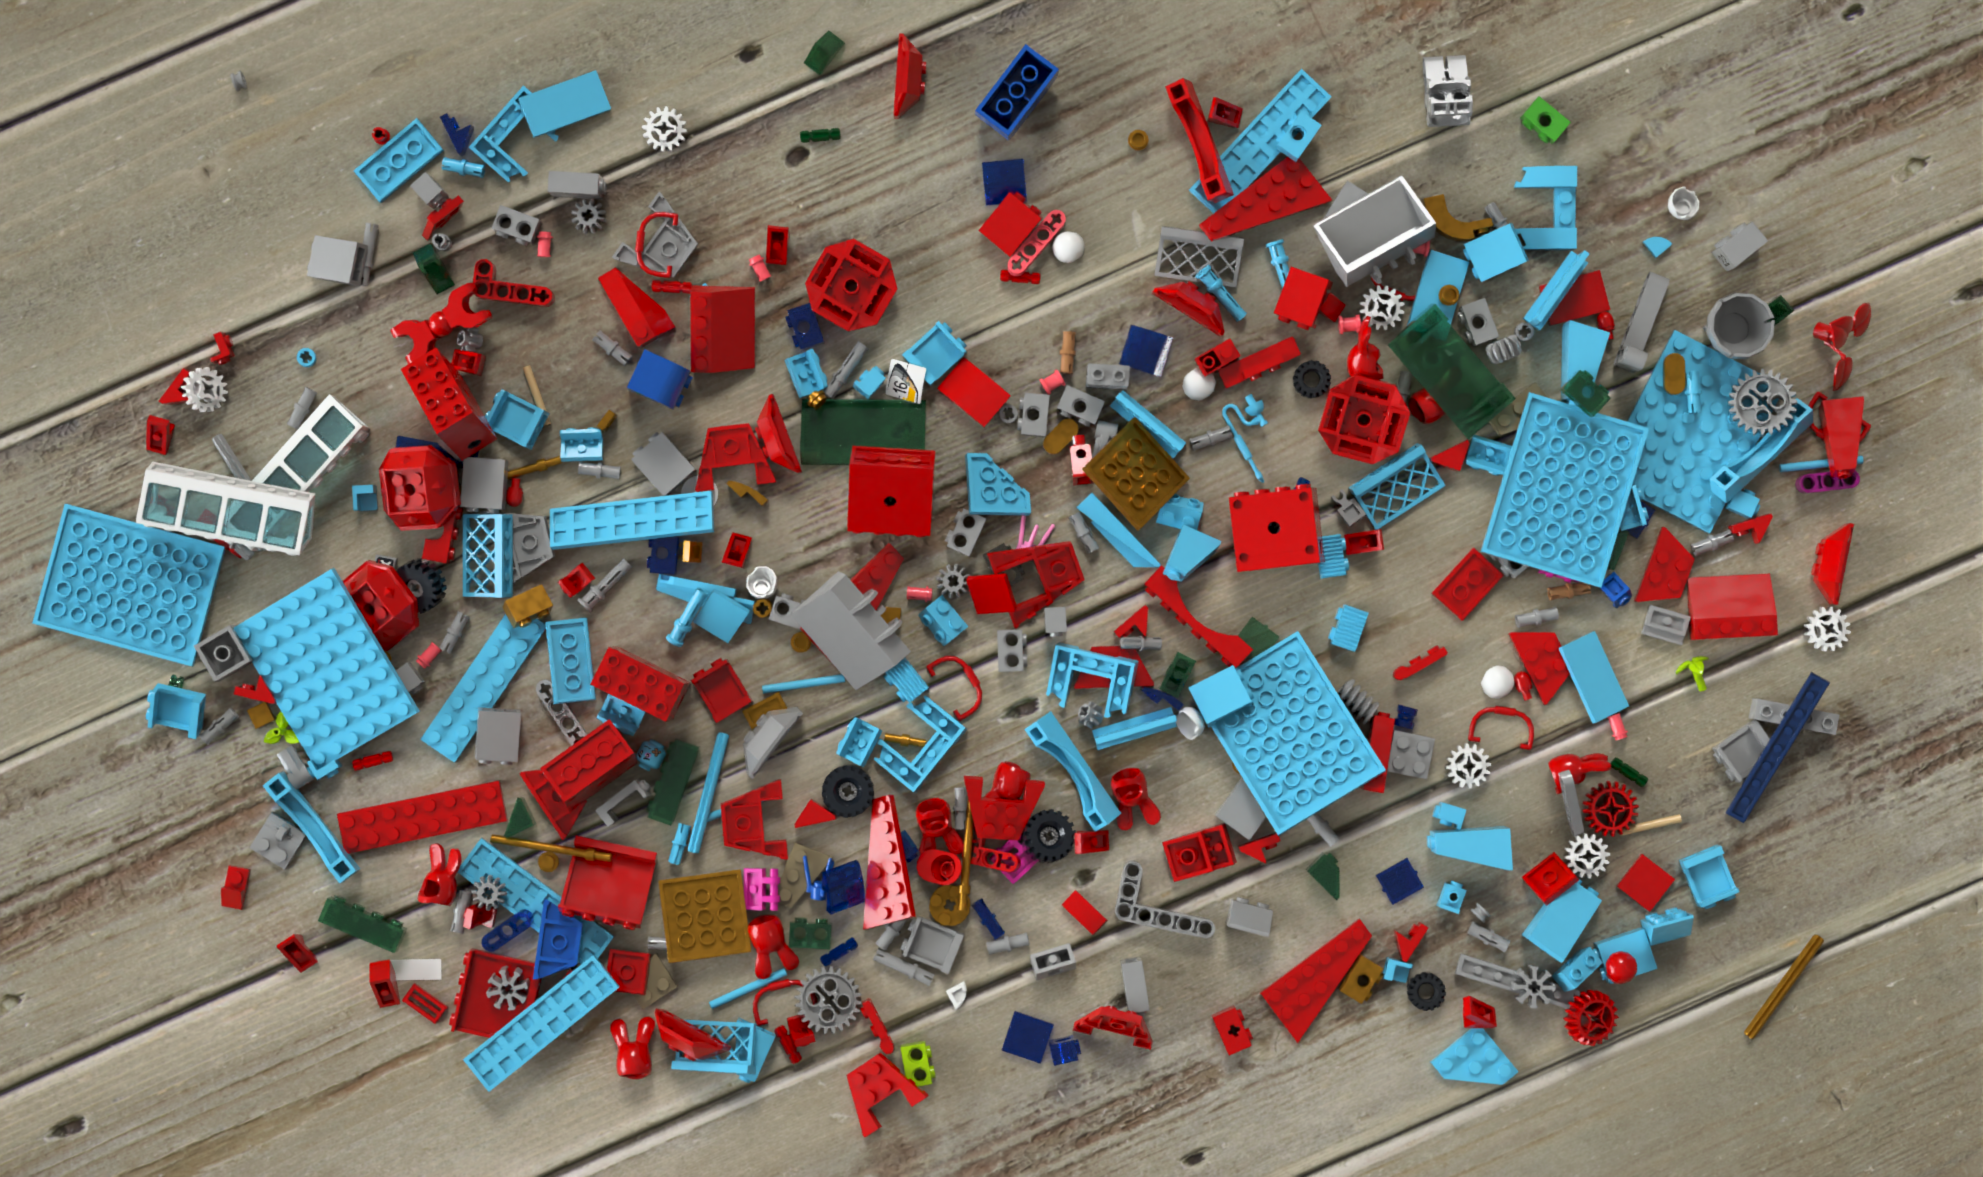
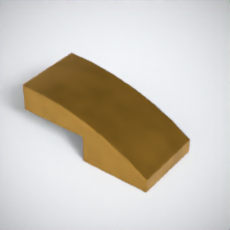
(742, 491)

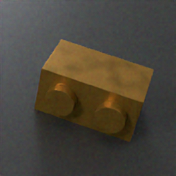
(528, 606)

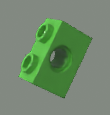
(1557, 121)

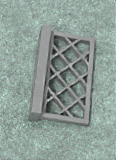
(1201, 238)

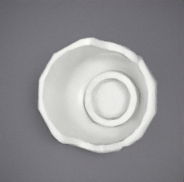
(1683, 203)
(1068, 247)
(1197, 386)
(762, 582)
(1497, 682)
(1190, 722)

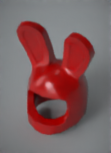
(1364, 356)
(1431, 410)
(1578, 766)
(1008, 781)
(1131, 790)
(935, 821)
(440, 883)
(767, 937)
(633, 1057)

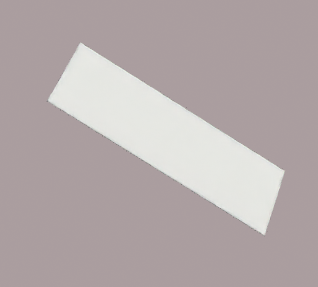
(417, 969)

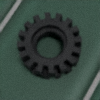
(1311, 392)
(1435, 1000)

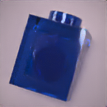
(909, 846)

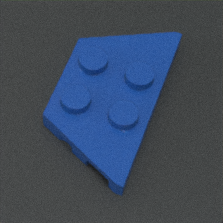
(557, 942)

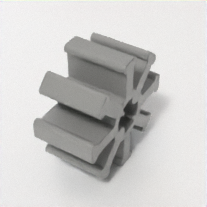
(1537, 980)
(513, 993)

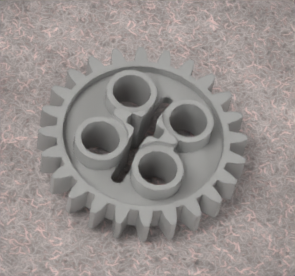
(1749, 415)
(813, 1013)

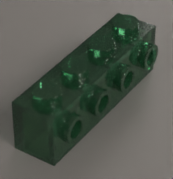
(673, 781)
(362, 924)

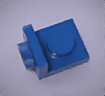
(1616, 590)

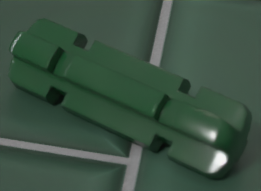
(820, 135)
(1629, 772)

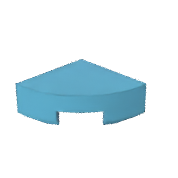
(1657, 245)

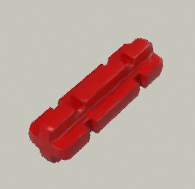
(1034, 278)
(671, 286)
(372, 760)
(788, 1044)

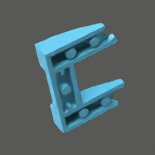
(488, 142)
(1563, 234)
(1118, 669)
(947, 734)

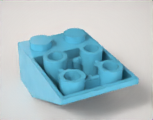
(1667, 926)

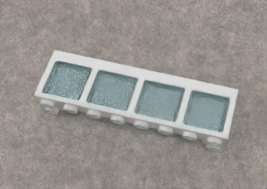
(314, 448)
(226, 508)

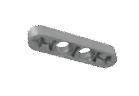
(560, 716)
(1571, 802)

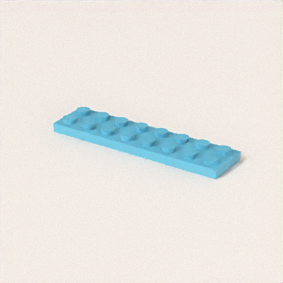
(1257, 143)
(631, 520)
(481, 686)
(527, 893)
(541, 1023)

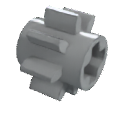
(469, 339)
(1090, 714)

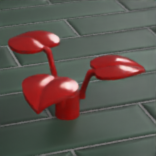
(1837, 333)

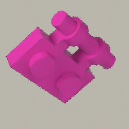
(1026, 860)
(755, 888)

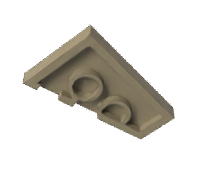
(1509, 417)
(793, 879)

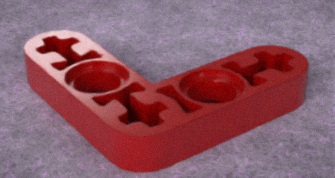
(981, 857)

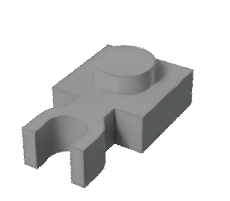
(1350, 510)

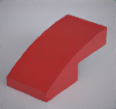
(1084, 912)

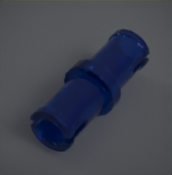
(988, 918)

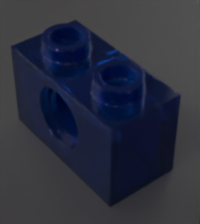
(813, 336)
(666, 565)
(1064, 1050)

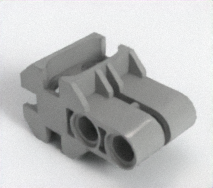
(1447, 91)

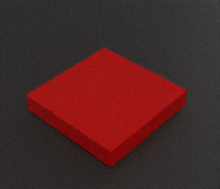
(991, 593)
(1550, 878)
(1645, 882)
(629, 970)

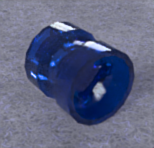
(1408, 712)

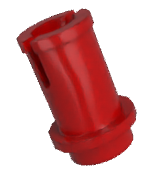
(382, 140)

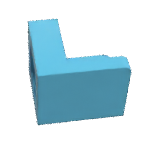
(365, 497)
(1396, 970)

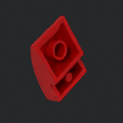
(974, 392)
(1199, 852)

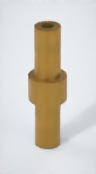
(904, 740)

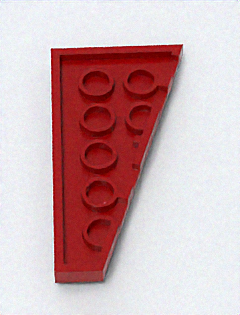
(875, 575)
(1308, 985)

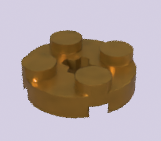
(943, 915)

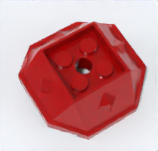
(848, 263)
(1368, 440)
(434, 483)
(389, 595)

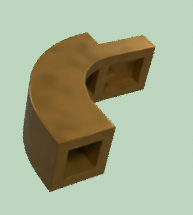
(1449, 226)

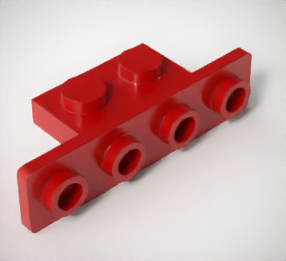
(1259, 362)

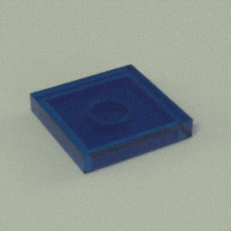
(1027, 1037)

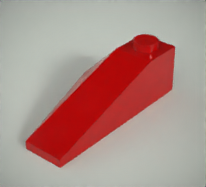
(638, 311)

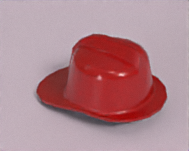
(939, 867)

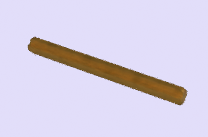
(1784, 986)

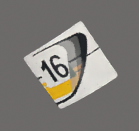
(905, 381)

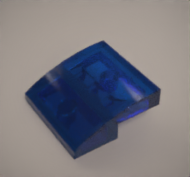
(1002, 178)
(1146, 350)
(1157, 695)
(843, 887)

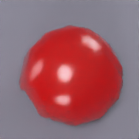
(1621, 967)

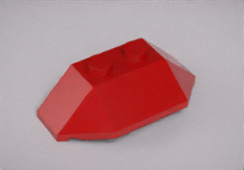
(908, 77)
(1193, 304)
(776, 437)
(1832, 562)
(687, 1037)

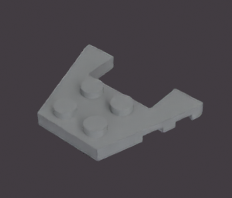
(668, 247)
(530, 543)

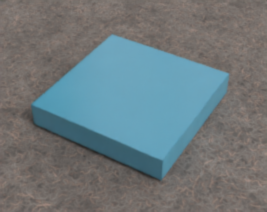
(721, 615)

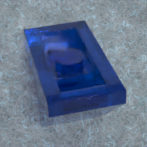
(459, 138)

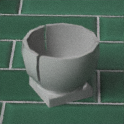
(1740, 325)

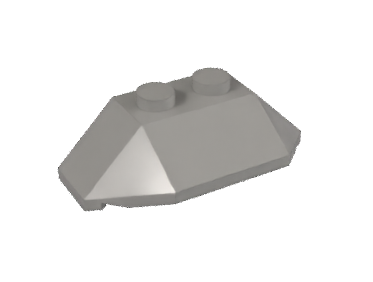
(767, 736)

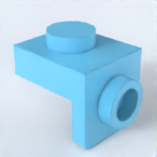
(328, 770)

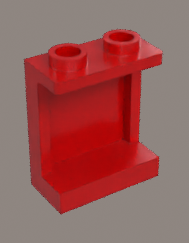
(1011, 223)
(1302, 298)
(721, 689)

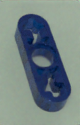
(511, 922)

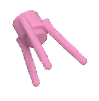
(1033, 535)

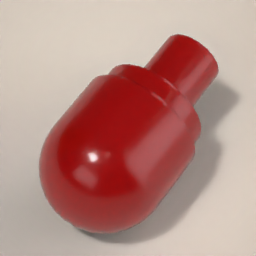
(1606, 322)
(514, 493)
(1523, 684)

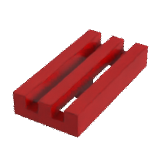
(426, 994)

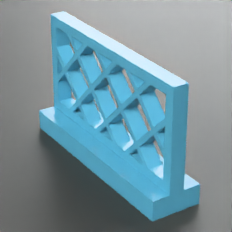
(1556, 289)
(1130, 408)
(1384, 474)
(503, 555)
(1134, 728)
(719, 1064)

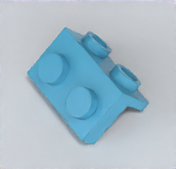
(806, 373)
(581, 444)
(1487, 455)
(1180, 512)
(1634, 513)
(942, 620)
(622, 714)
(858, 741)

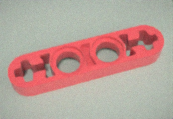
(1038, 244)

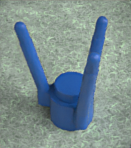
(816, 889)

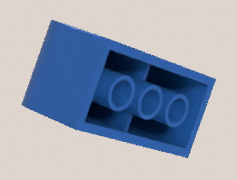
(1017, 92)
(659, 380)

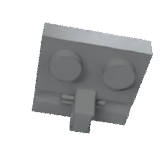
(278, 840)

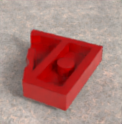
(440, 218)

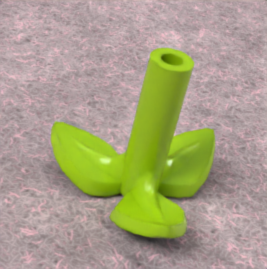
(1697, 669)
(274, 735)

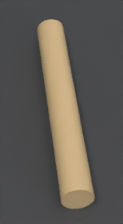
(535, 390)
(1652, 824)

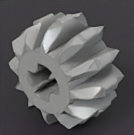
(591, 223)
(1503, 349)
(960, 580)
(482, 888)

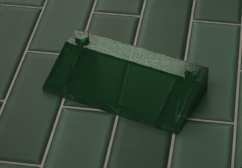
(1450, 371)
(845, 423)

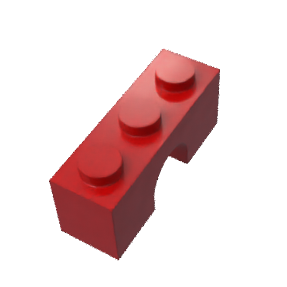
(442, 549)

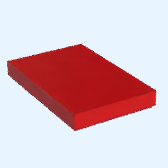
(1583, 299)
(1467, 584)

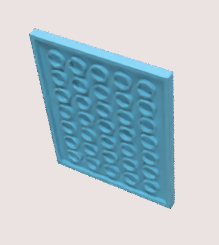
(1691, 448)
(1564, 490)
(129, 585)
(326, 669)
(1297, 738)

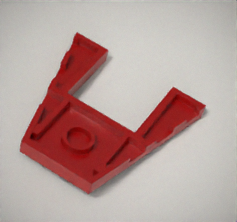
(1056, 568)

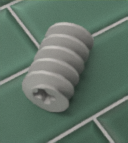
(1358, 700)

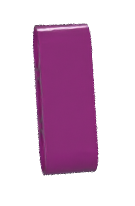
(1817, 483)

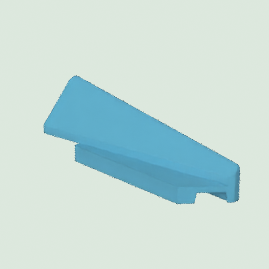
(1116, 533)
(685, 588)

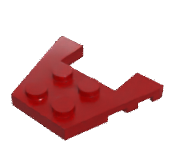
(732, 447)
(1001, 817)
(744, 821)
(1118, 1022)
(875, 1082)

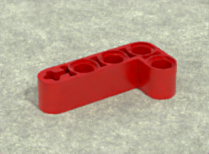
(513, 288)

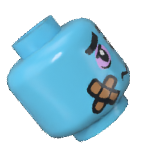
(650, 754)

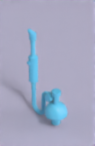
(1254, 409)

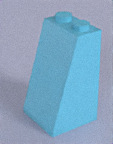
(1581, 350)
(1478, 845)
(1562, 921)

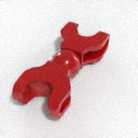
(442, 323)

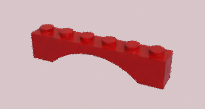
(1192, 117)
(1229, 646)

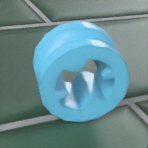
(311, 353)

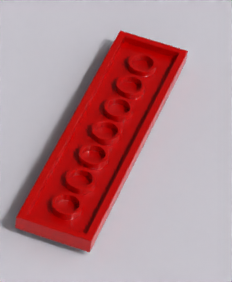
(422, 817)

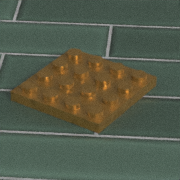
(1135, 473)
(704, 916)

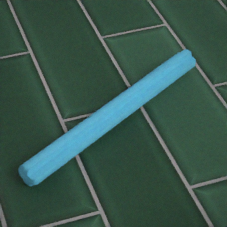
(708, 792)

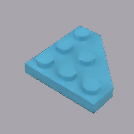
(993, 489)
(1474, 1059)

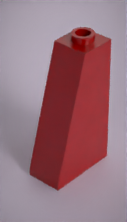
(1841, 432)
(1380, 740)

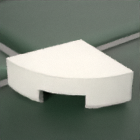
(957, 994)

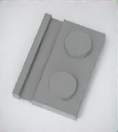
(1665, 624)

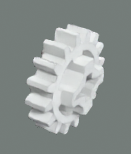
(665, 120)
(1393, 300)
(213, 391)
(1832, 621)
(1458, 766)
(1586, 846)

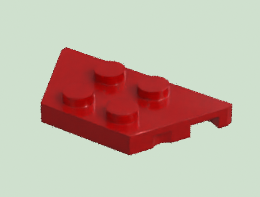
(1666, 569)
(1541, 660)
(1088, 680)
(551, 803)

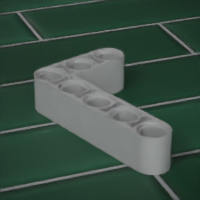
(1631, 353)
(1155, 913)

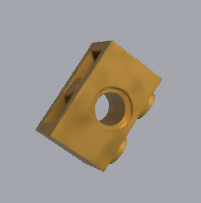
(1361, 966)

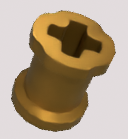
(758, 604)

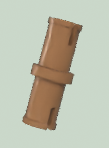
(1067, 352)
(1568, 591)

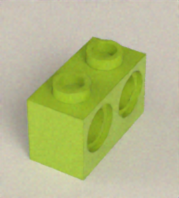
(912, 1064)

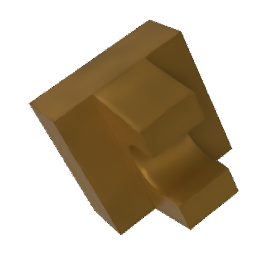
(691, 551)

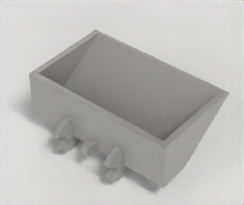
(1375, 231)
(851, 630)

